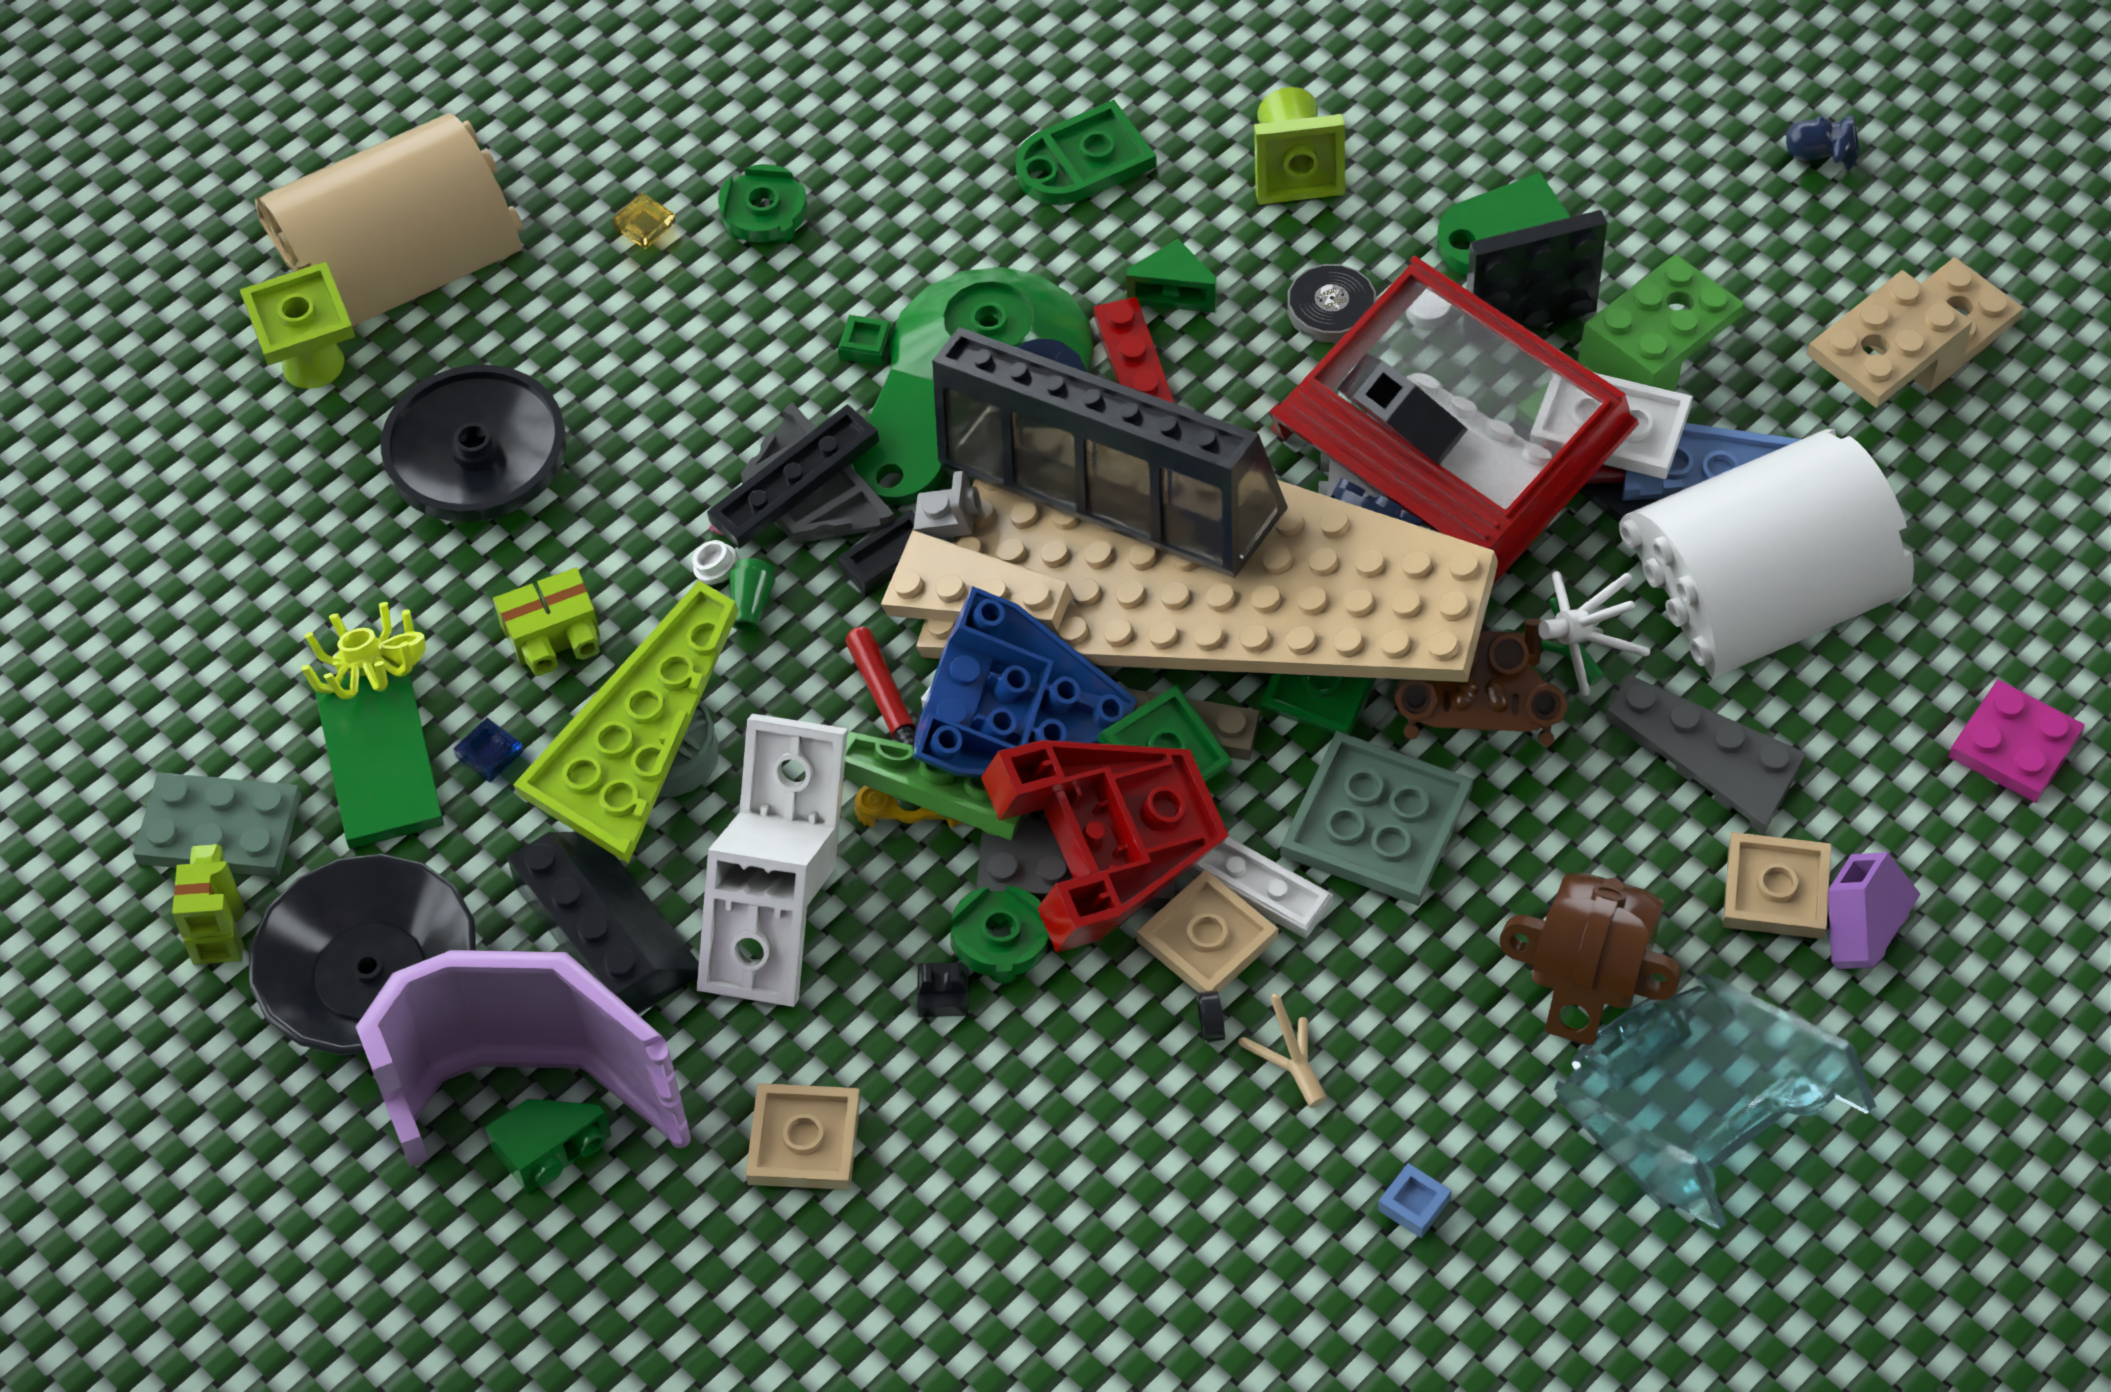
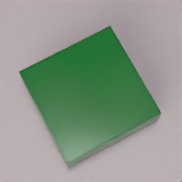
(865, 340)

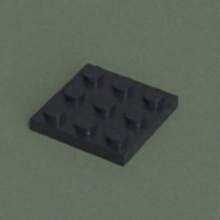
(1541, 270)

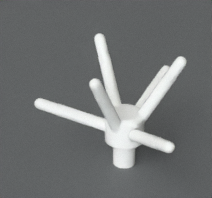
(1577, 625)

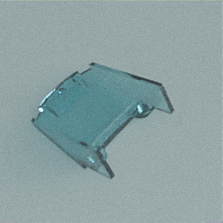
(1697, 1080)

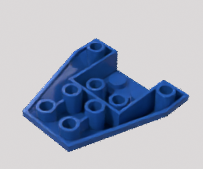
(1007, 686)

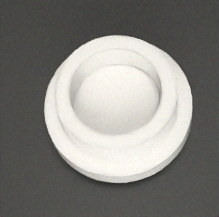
(714, 562)

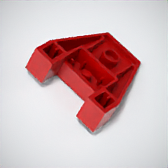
(1121, 819)

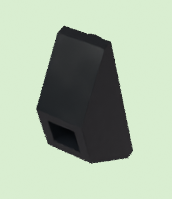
(1402, 408)

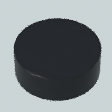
(1210, 1016)

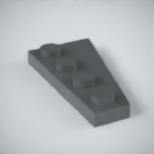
(1724, 756)
(1033, 863)

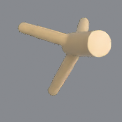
(1298, 1051)

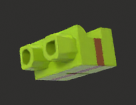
(561, 624)
(208, 906)

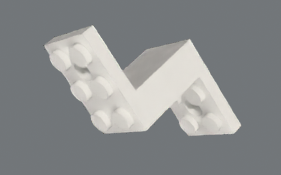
(772, 860)

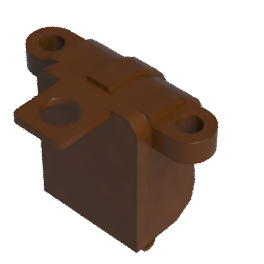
(1594, 950)

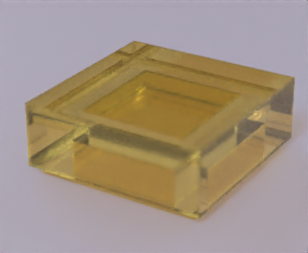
(643, 220)

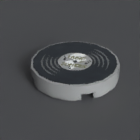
(1329, 301)

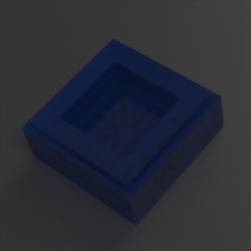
(488, 750)

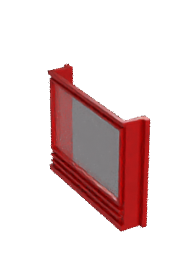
(1529, 411)

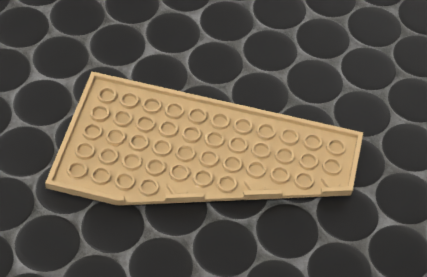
(1318, 596)

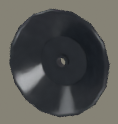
(334, 927)

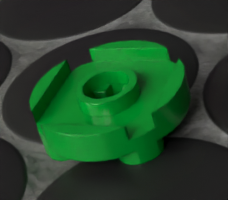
(767, 223)
(999, 956)

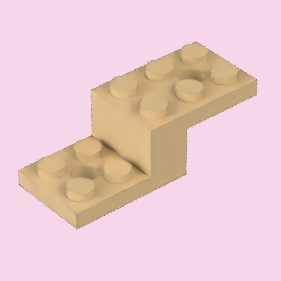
(1914, 331)

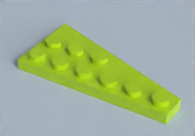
(621, 745)

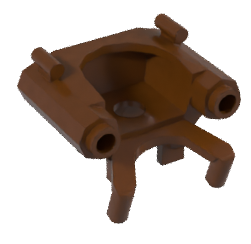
(1499, 694)

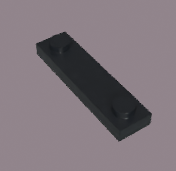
(793, 476)

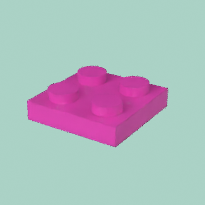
(2016, 741)

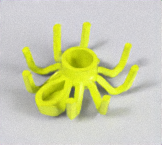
(364, 654)

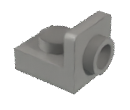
(948, 511)

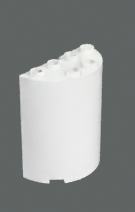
(1774, 549)

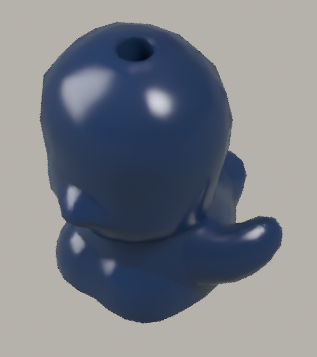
(1821, 138)

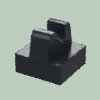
(942, 989)

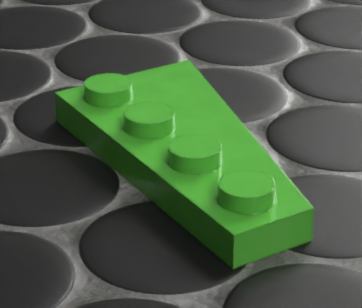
(894, 771)

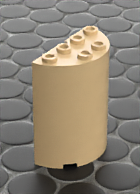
(396, 217)

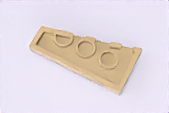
(938, 575)

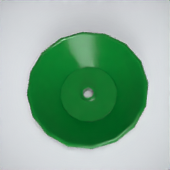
(1011, 301)

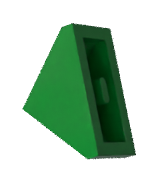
(1173, 280)

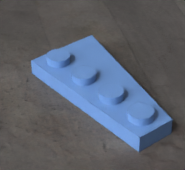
(1700, 456)

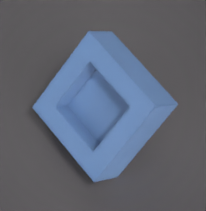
(1414, 1200)

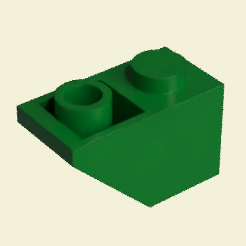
(546, 1137)

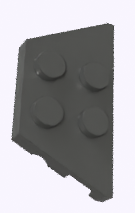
(836, 508)

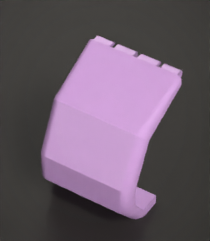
(511, 1012)

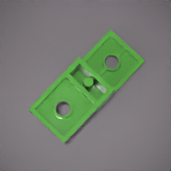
(1645, 338)

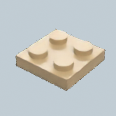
(1777, 885)
(1207, 934)
(803, 1136)

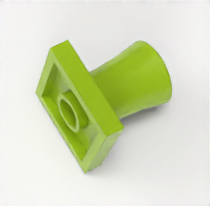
(1296, 150)
(300, 324)

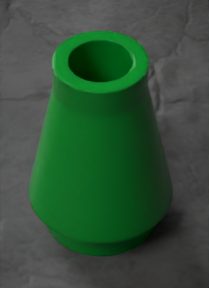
(750, 589)

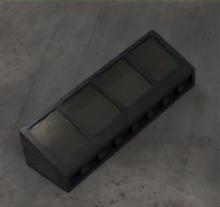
(1104, 452)

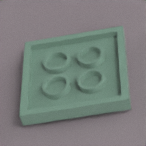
(1377, 818)

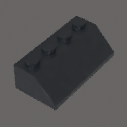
(602, 918)

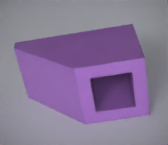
(1867, 909)

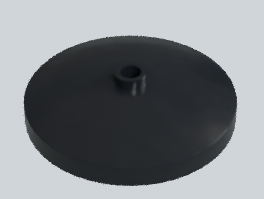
(473, 443)

